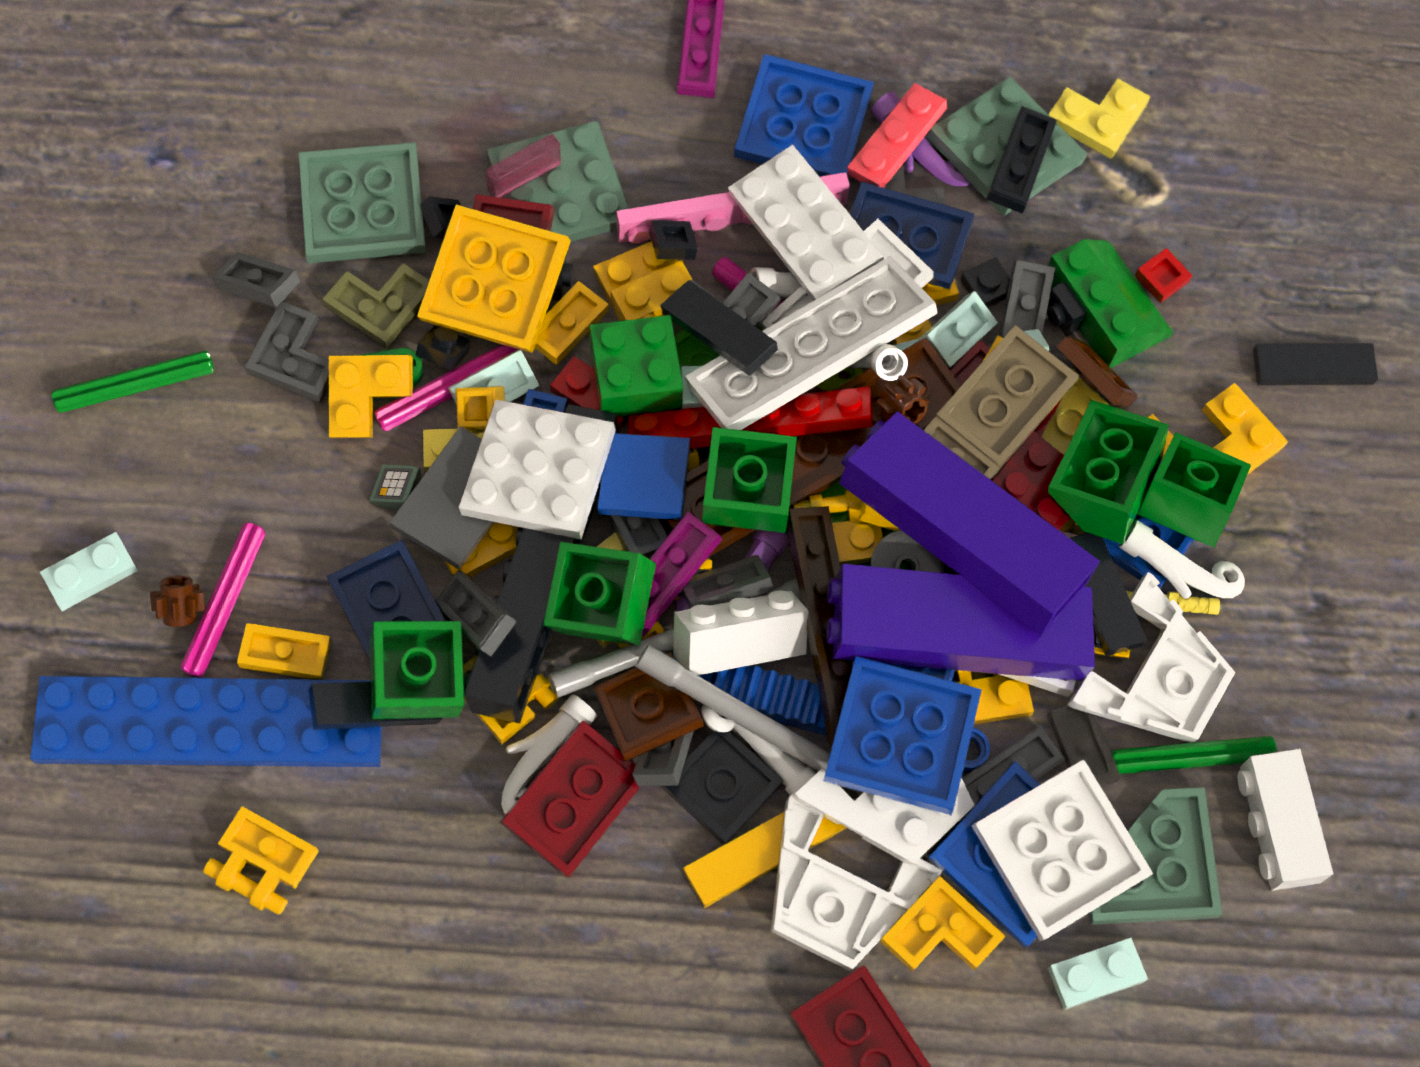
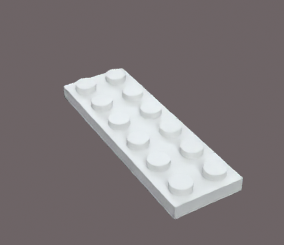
(815, 344)

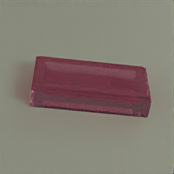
(523, 166)

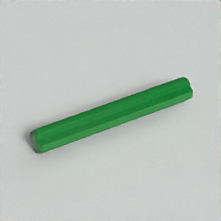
(132, 381)
(1191, 754)

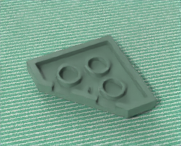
(1179, 850)

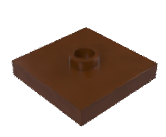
(1097, 372)
(645, 711)

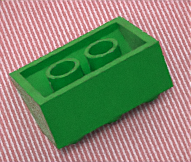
(1119, 312)
(1108, 469)

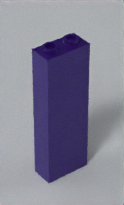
(967, 521)
(951, 626)

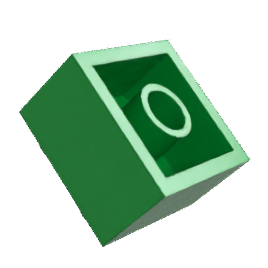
(636, 366)
(749, 480)
(1194, 489)
(600, 593)
(416, 670)

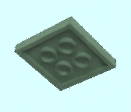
(979, 133)
(579, 189)
(361, 202)

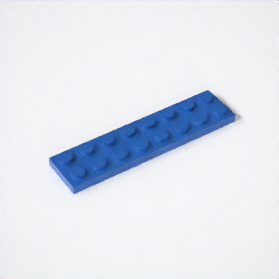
(191, 723)

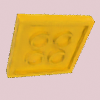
(494, 278)

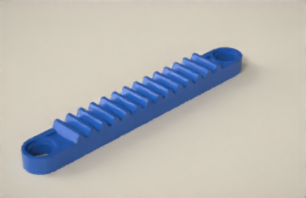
(796, 702)

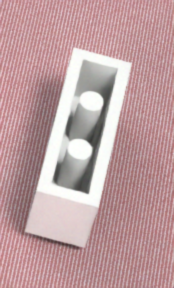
(740, 632)
(1284, 820)

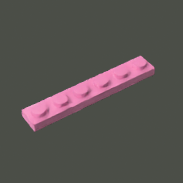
(704, 212)

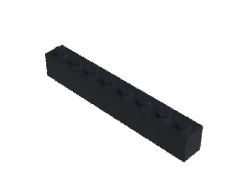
(503, 682)

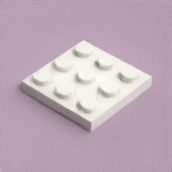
(537, 469)
(1062, 850)

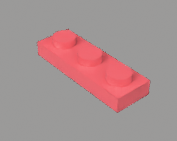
(897, 136)

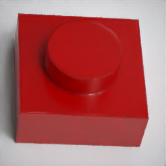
(1163, 275)

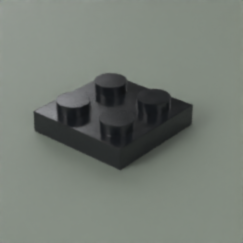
(724, 785)

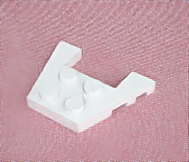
(1175, 683)
(886, 823)
(829, 907)

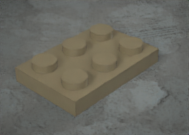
(1008, 396)

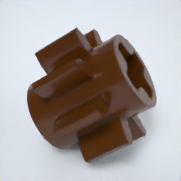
(903, 397)
(177, 601)

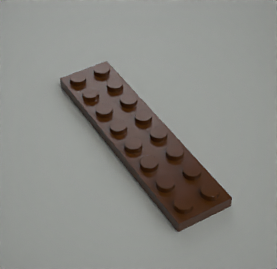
(821, 454)

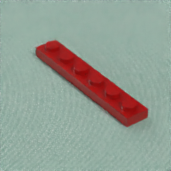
(801, 416)

